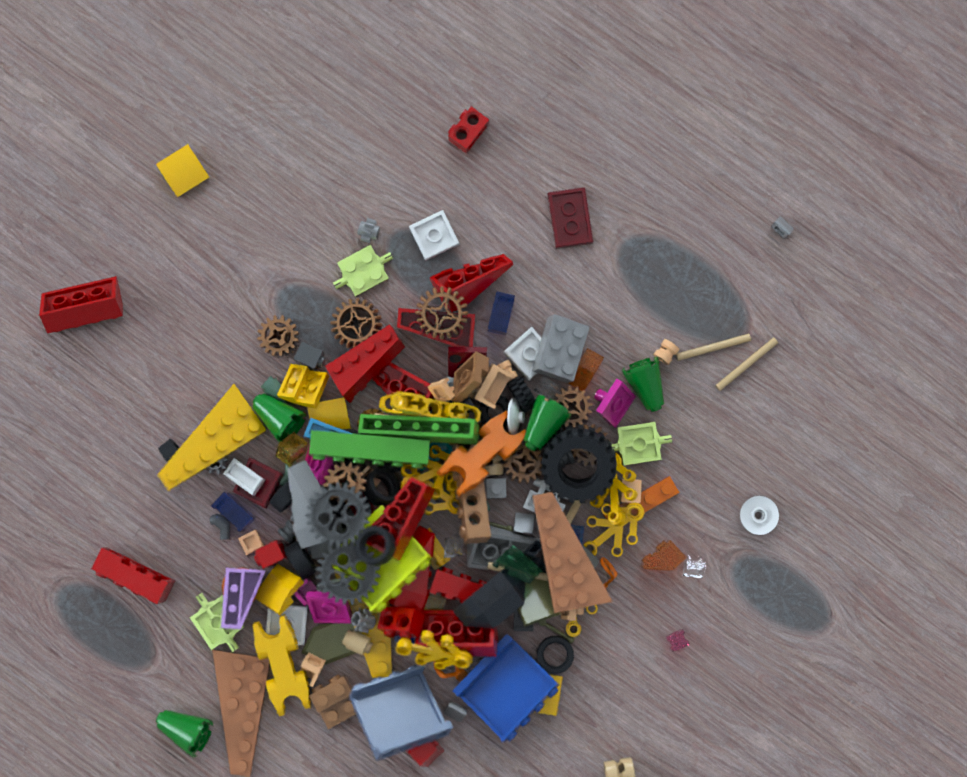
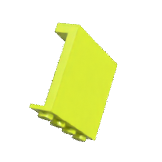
(392, 574)

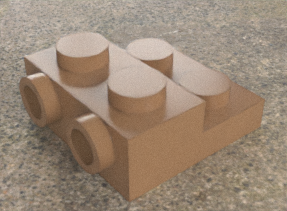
(469, 376)
(333, 700)

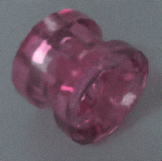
(677, 640)

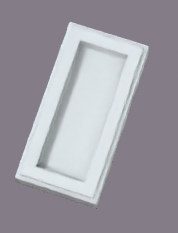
(244, 477)

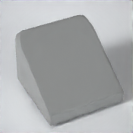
(782, 227)
(523, 523)
(455, 711)

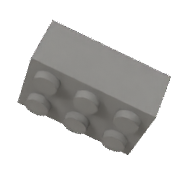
(560, 348)

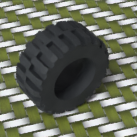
(573, 488)

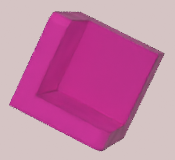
(308, 585)

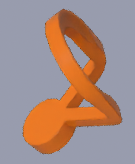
(603, 561)
(460, 674)

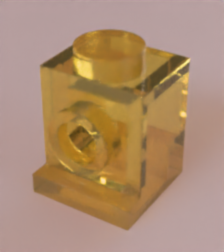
(291, 449)

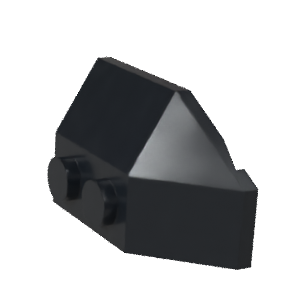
(492, 601)

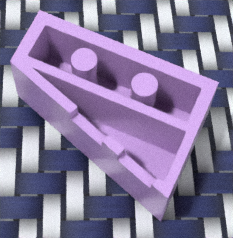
(239, 594)

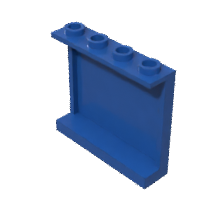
(507, 689)

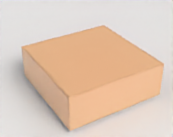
(251, 542)

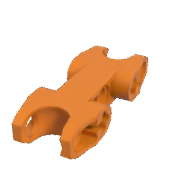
(472, 463)

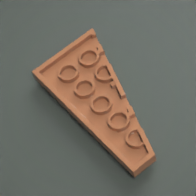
(568, 569)
(241, 696)

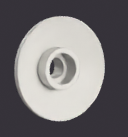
(514, 416)
(768, 511)

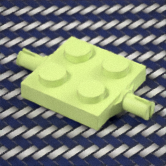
(362, 270)
(639, 443)
(209, 623)

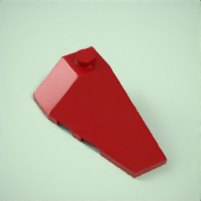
(471, 279)
(395, 379)
(416, 593)

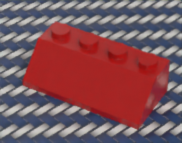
(81, 305)
(474, 640)

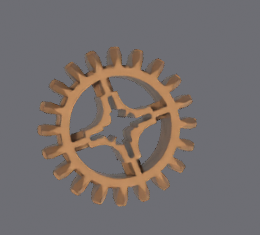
(425, 307)
(348, 325)

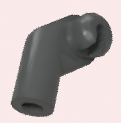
(223, 524)

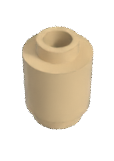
(357, 642)

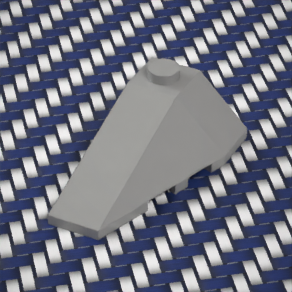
(303, 487)
(501, 540)

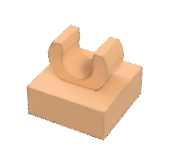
(441, 390)
(571, 614)

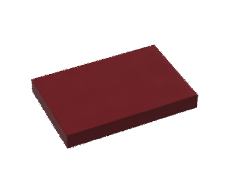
(570, 218)

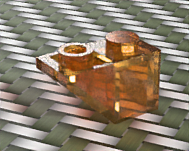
(665, 558)

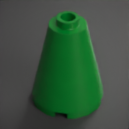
(646, 382)
(278, 416)
(544, 422)
(185, 730)

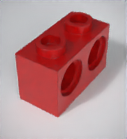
(472, 132)
(270, 554)
(400, 622)

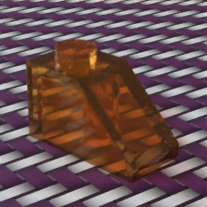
(586, 369)

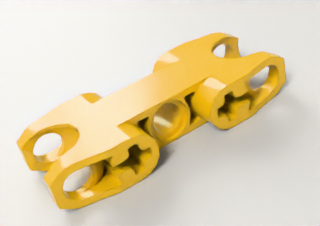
(417, 405)
(286, 679)

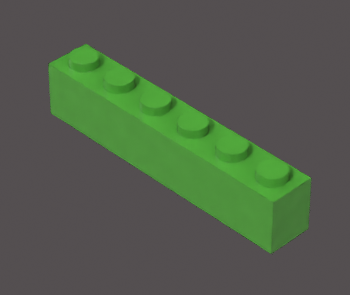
(421, 428)
(369, 448)

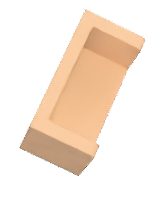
(492, 386)

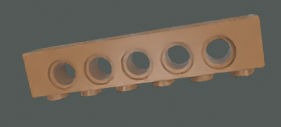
(472, 533)

